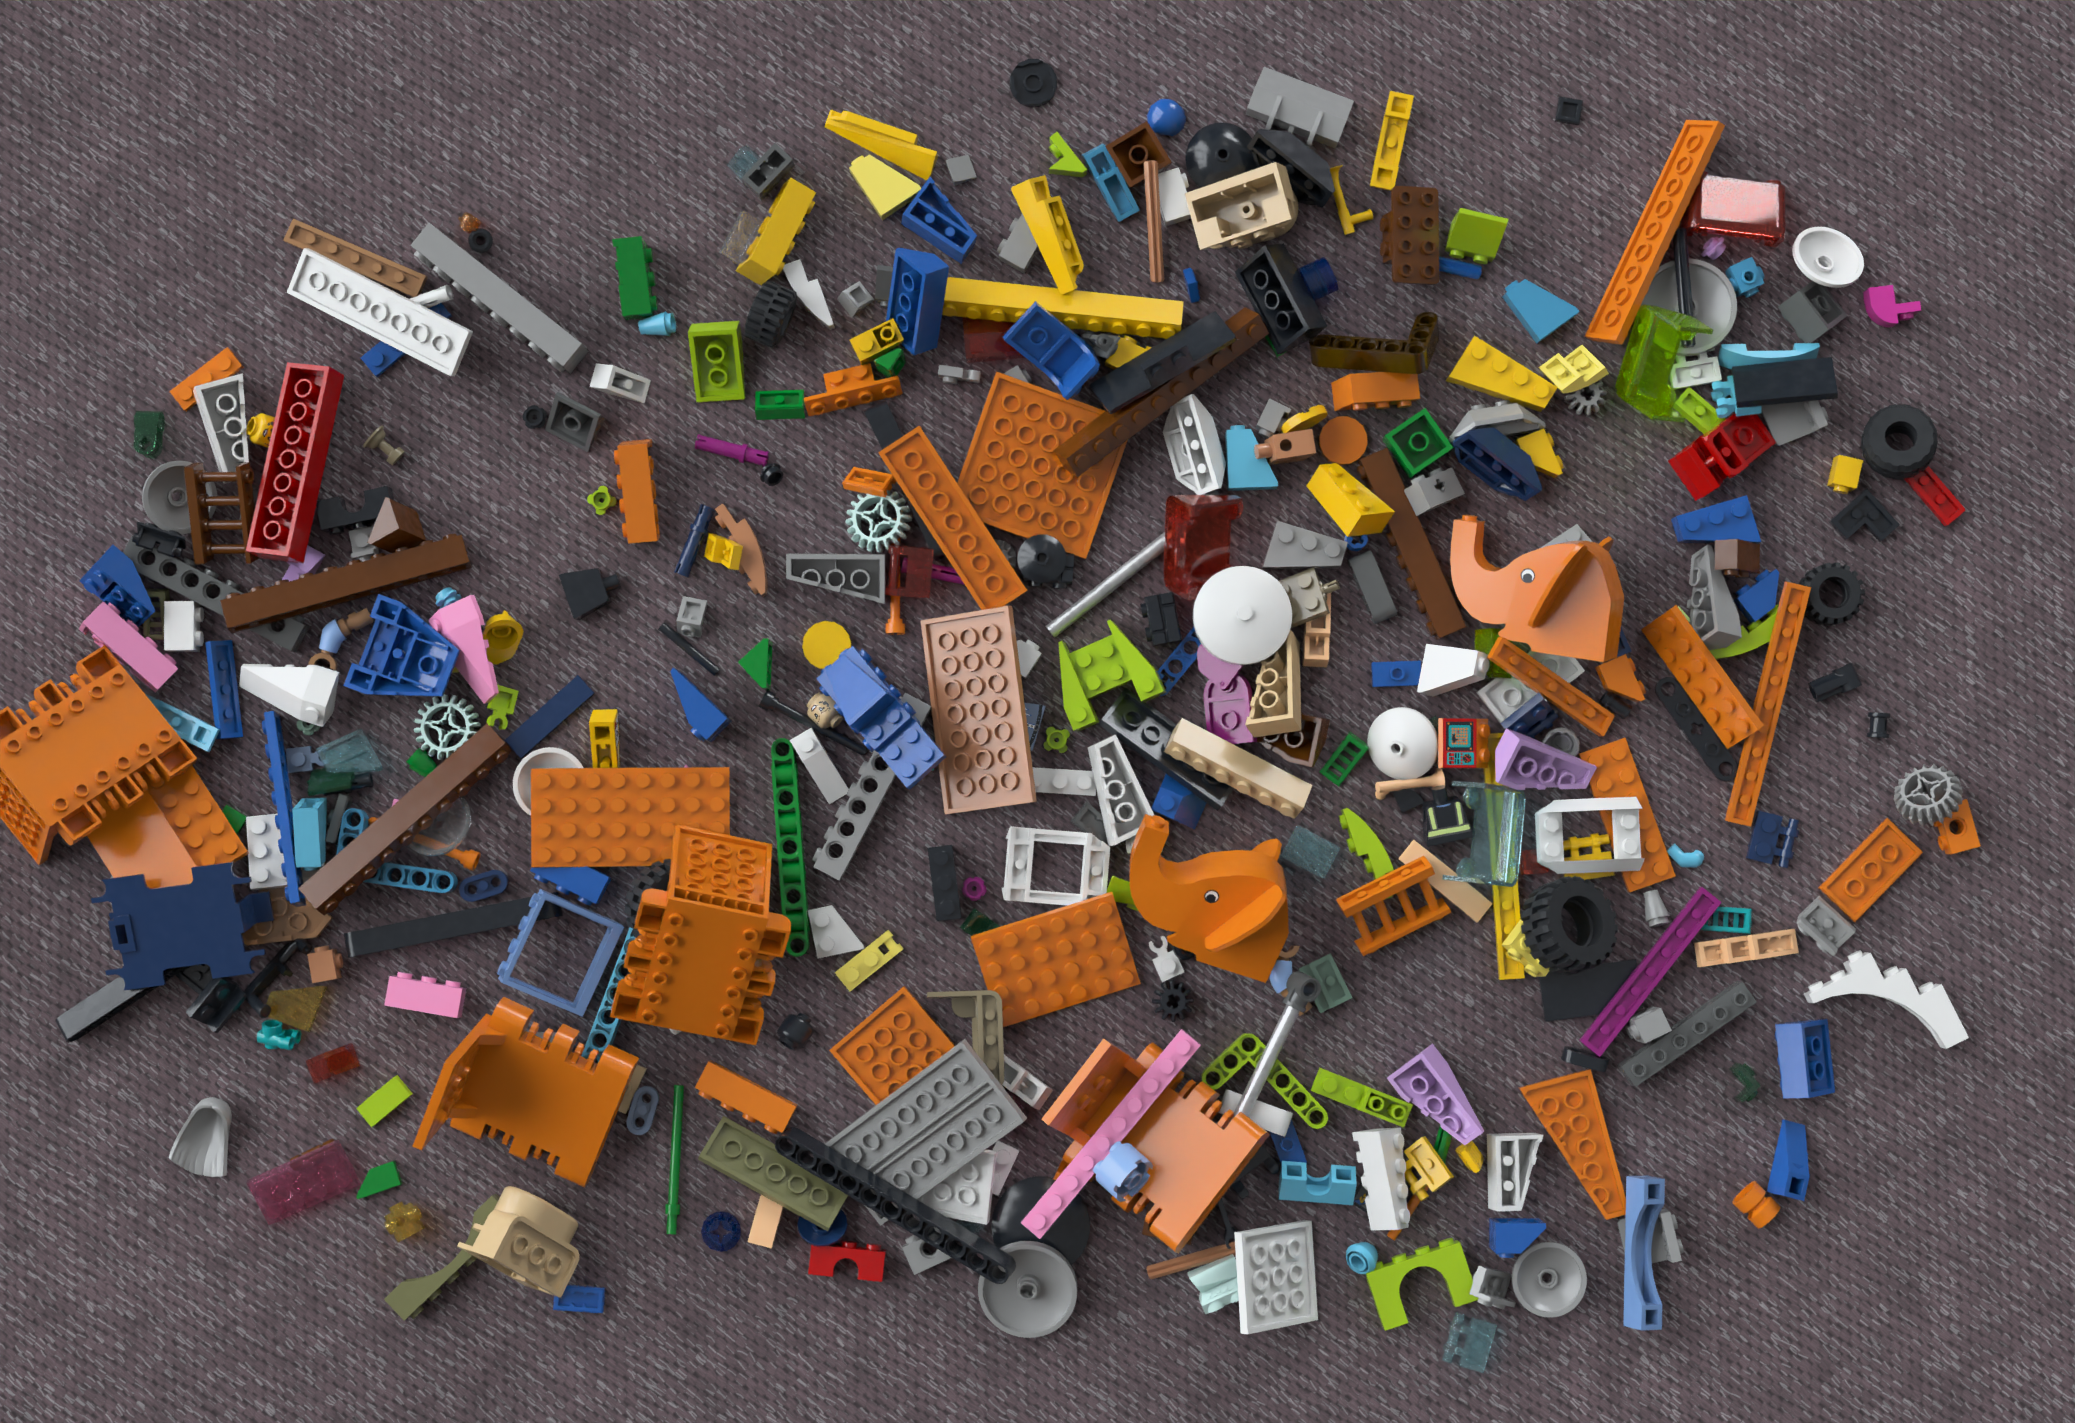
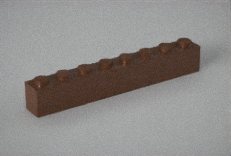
(1412, 546)

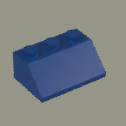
(1804, 1058)

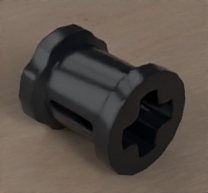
(1878, 725)

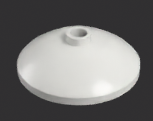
(1828, 257)
(1416, 740)
(541, 758)

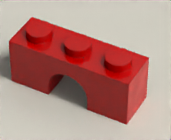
(868, 1259)

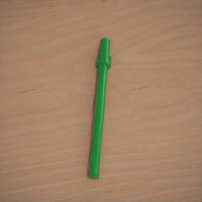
(672, 1208)

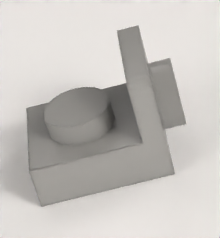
(360, 547)
(691, 616)

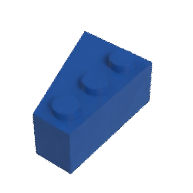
(938, 223)

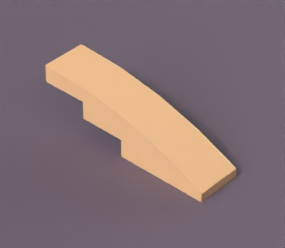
(1458, 893)
(1746, 947)

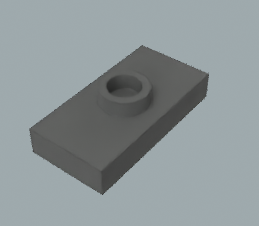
(335, 817)
(1090, 821)

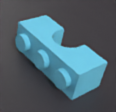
(1334, 1188)

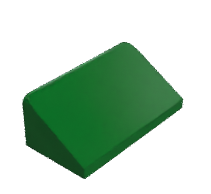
(891, 363)
(779, 404)

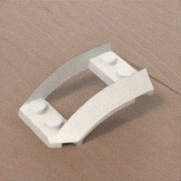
(1625, 835)
(1020, 858)

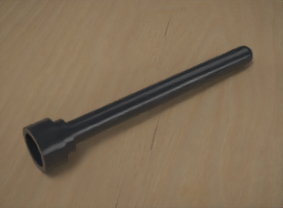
(771, 702)

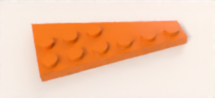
(1575, 1122)

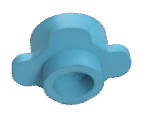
(446, 597)

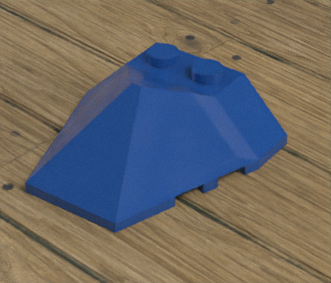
(402, 655)

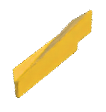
(884, 140)
(1050, 230)

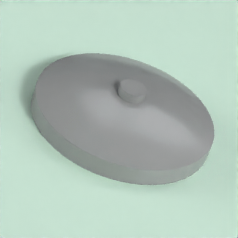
(1712, 301)
(1035, 1296)

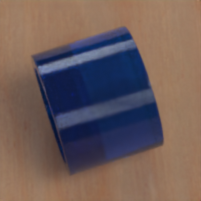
(1319, 278)

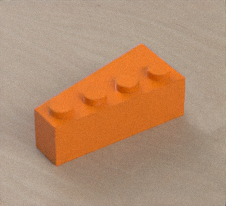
(637, 491)

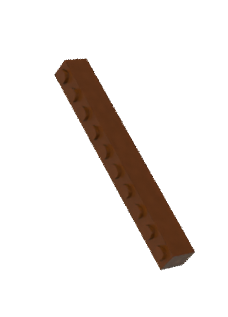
(1114, 429)
(345, 583)
(405, 820)

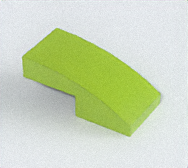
(384, 1101)

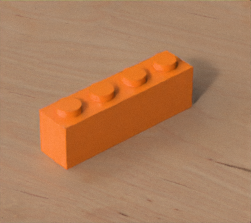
(746, 1096)

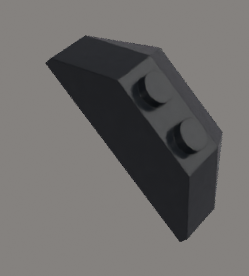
(1306, 169)

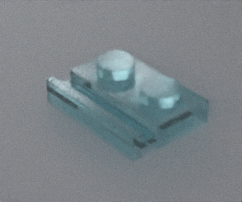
(1310, 851)

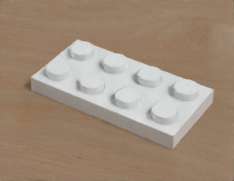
(1507, 695)

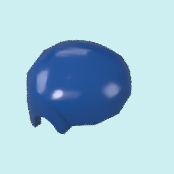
(1166, 117)

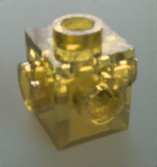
(412, 1220)

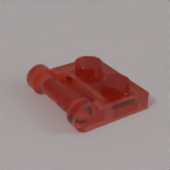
(917, 572)

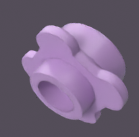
(1714, 247)

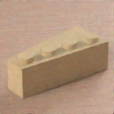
(1278, 692)

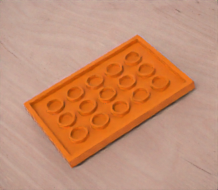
(1056, 958)

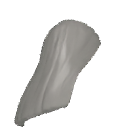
(204, 1139)

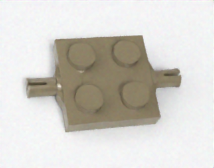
(1307, 595)

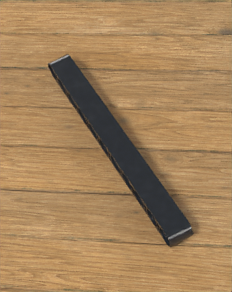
(906, 1205)

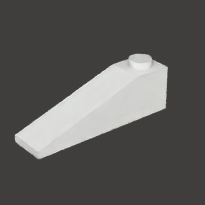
(299, 691)

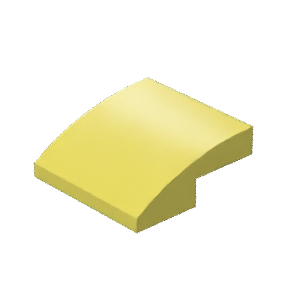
(1574, 371)

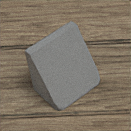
(960, 169)
(855, 298)

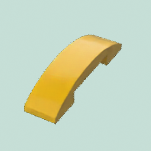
(1391, 140)

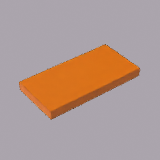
(1870, 870)

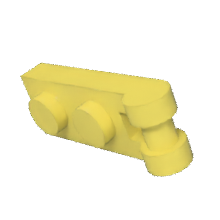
(868, 961)

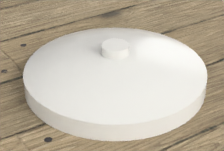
(1242, 615)

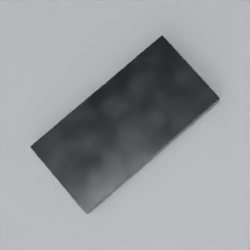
(1784, 382)
(1583, 992)

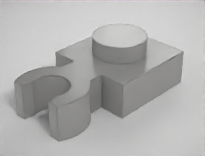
(953, 374)

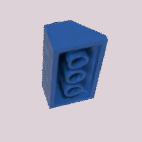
(917, 298)

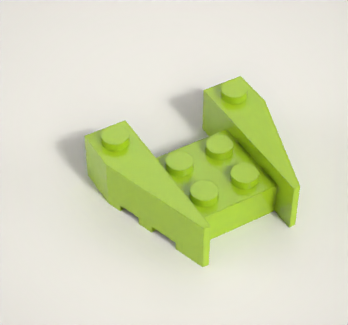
(1101, 669)

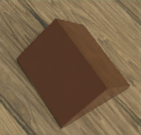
(1133, 150)
(396, 527)

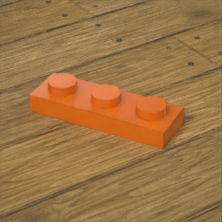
(220, 367)

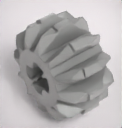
(1591, 403)

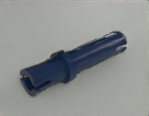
(694, 540)

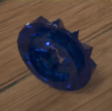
(729, 1223)

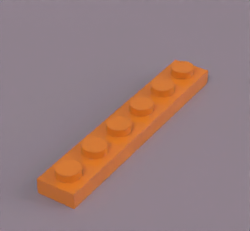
(1550, 686)

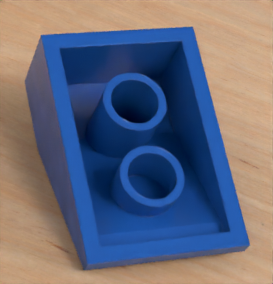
(701, 713)

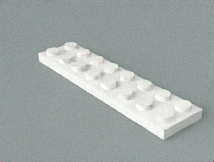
(379, 312)

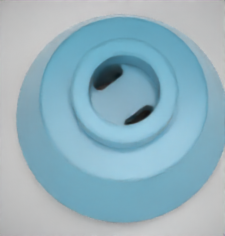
(1362, 1257)

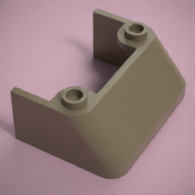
(987, 1024)

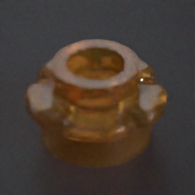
(469, 222)

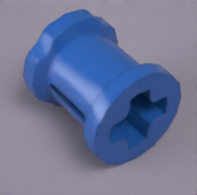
(1357, 546)

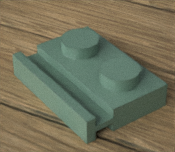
(1333, 987)

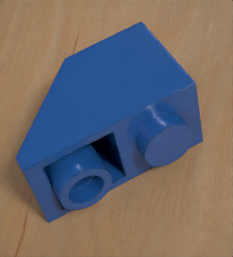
(1758, 598)

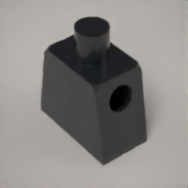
(588, 590)

